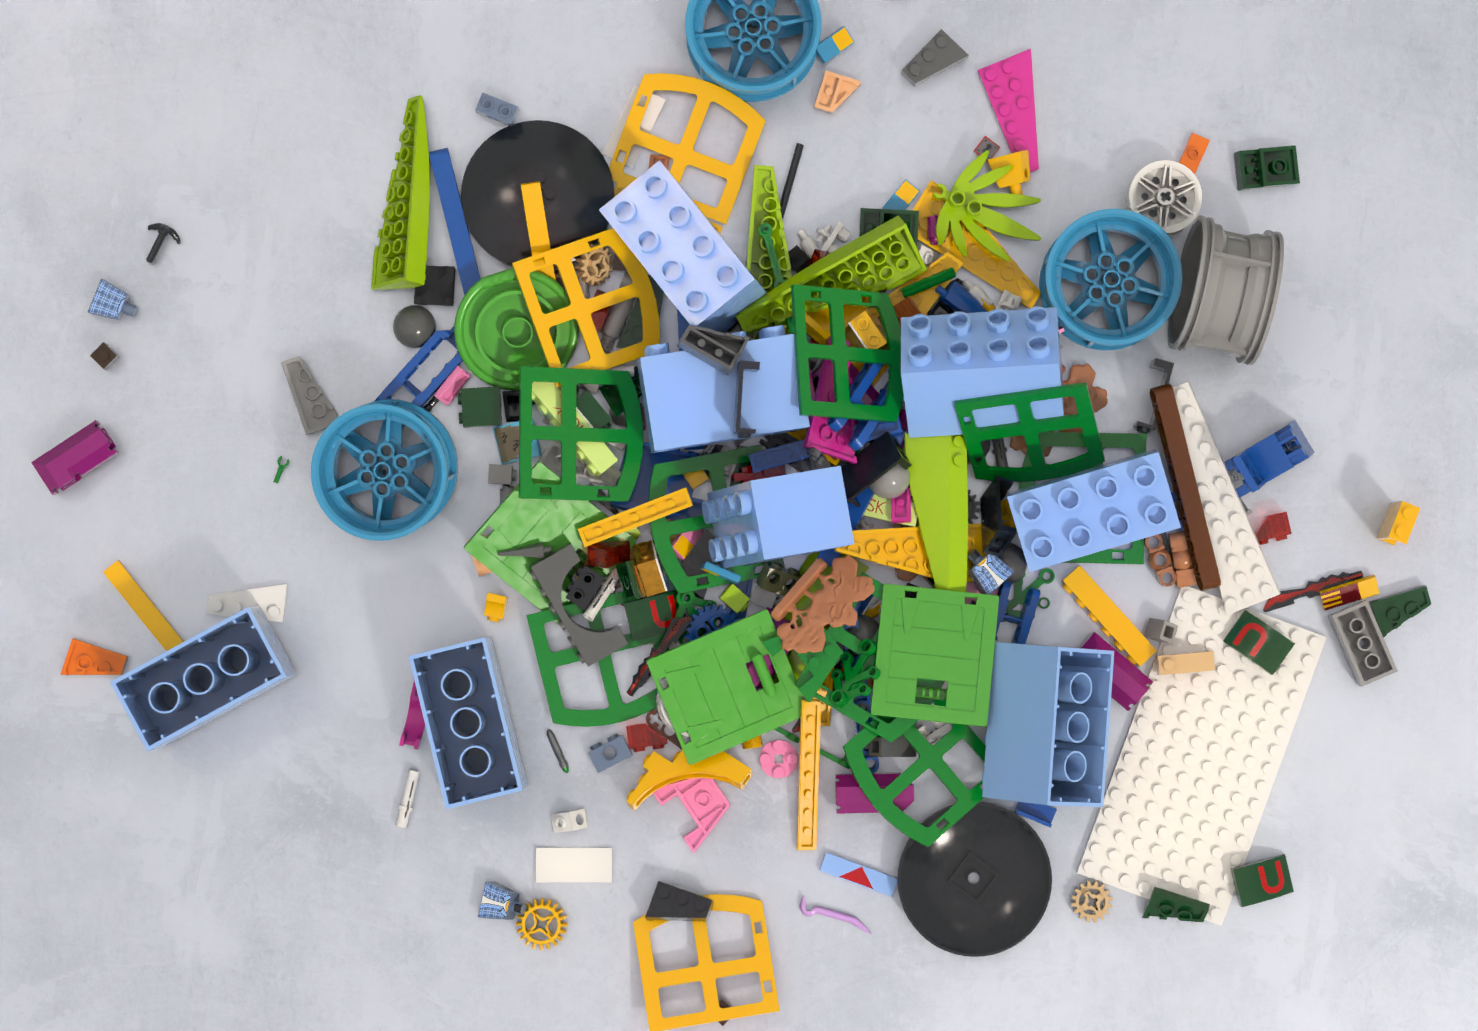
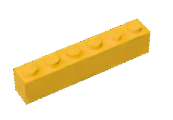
(1109, 616)

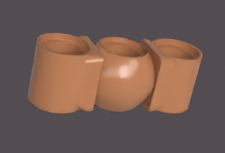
(1181, 560)
(1166, 567)

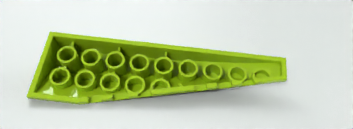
(766, 209)

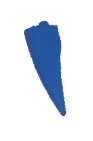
(959, 298)

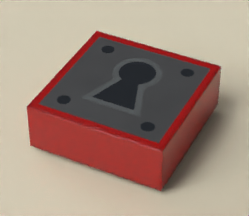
(987, 144)

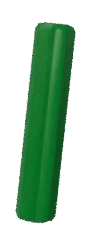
(928, 282)

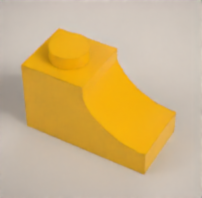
(495, 607)

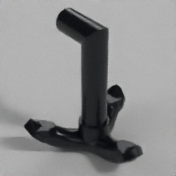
(163, 231)

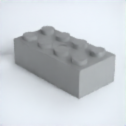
(1373, 659)

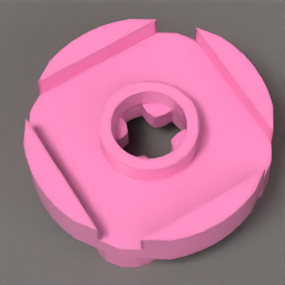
(767, 758)

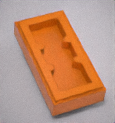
(1194, 152)

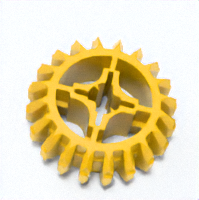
(547, 932)

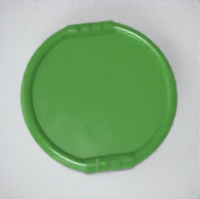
(497, 331)

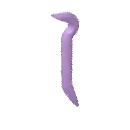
(833, 914)

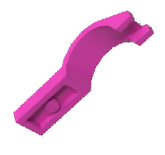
(414, 723)

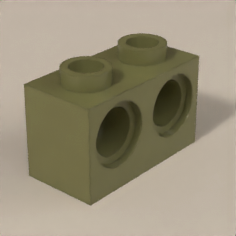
(778, 583)

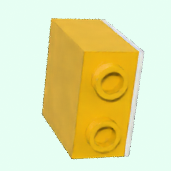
(867, 332)

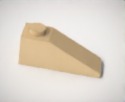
(1185, 663)

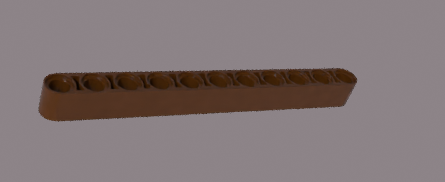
(1185, 487)

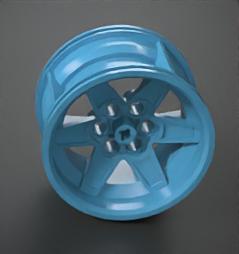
(786, 74)
(1151, 241)
(333, 492)

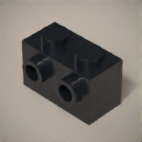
(585, 585)

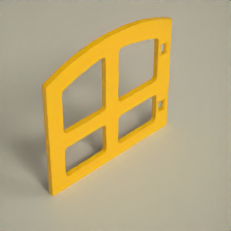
(683, 153)
(581, 308)
(707, 970)

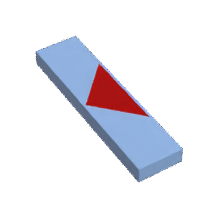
(858, 874)

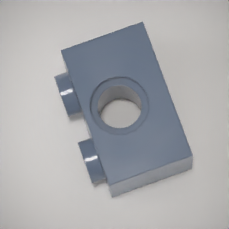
(497, 109)
(621, 749)

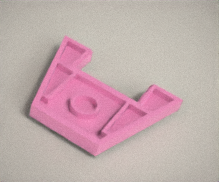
(703, 802)

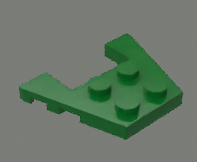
(818, 662)

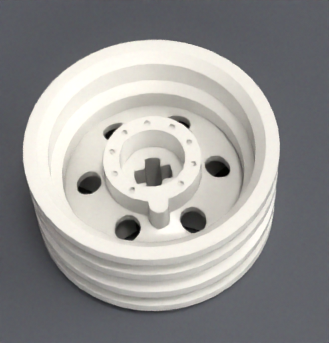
(1165, 171)

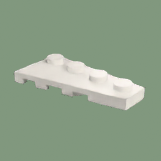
(270, 599)

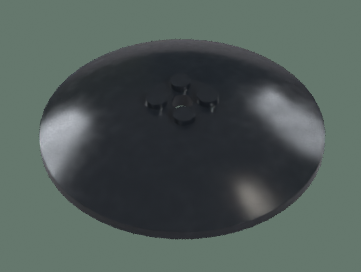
(569, 172)
(984, 914)

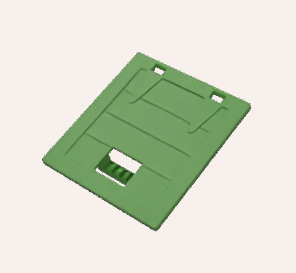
(533, 521)
(939, 641)
(714, 693)

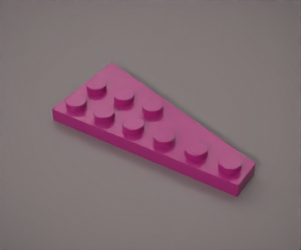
(1012, 99)
(819, 434)

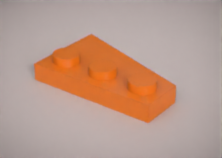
(92, 660)

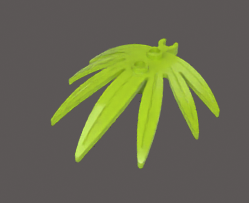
(966, 206)

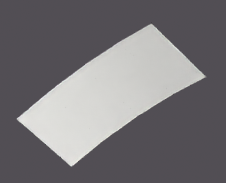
(649, 119)
(573, 865)

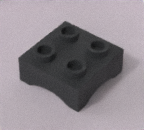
(437, 287)

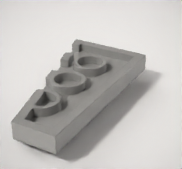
(312, 405)

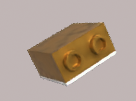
(649, 568)

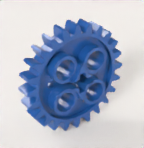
(709, 615)

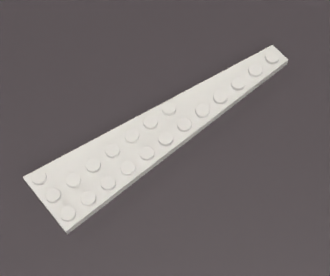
(1238, 555)

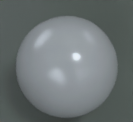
(891, 483)

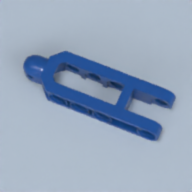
(418, 359)
(856, 392)
(1027, 614)

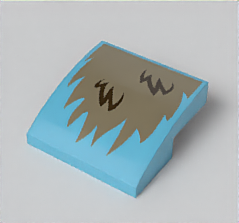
(508, 442)

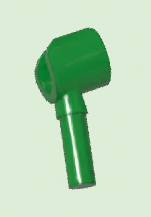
(280, 469)

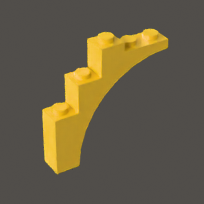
(663, 772)

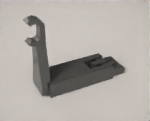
(814, 461)

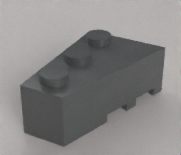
(933, 59)
(713, 347)

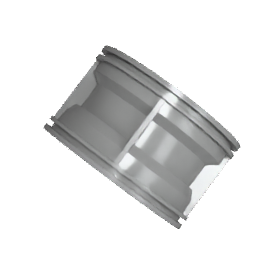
(1227, 290)

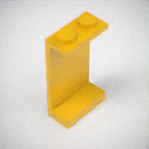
(819, 325)
(1398, 522)

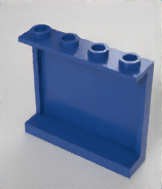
(641, 490)

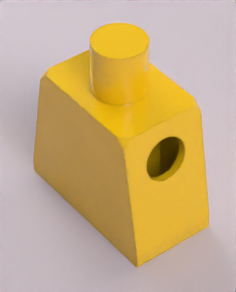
(1018, 174)

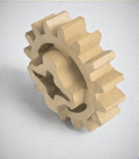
(594, 266)
(1099, 897)

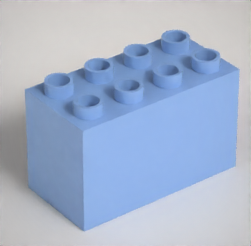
(682, 250)
(974, 358)
(695, 403)
(1093, 510)
(778, 517)
(203, 678)
(468, 722)
(1048, 725)

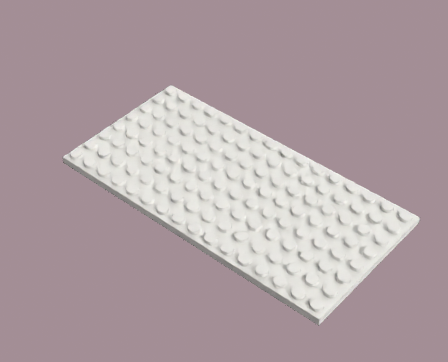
(1199, 761)

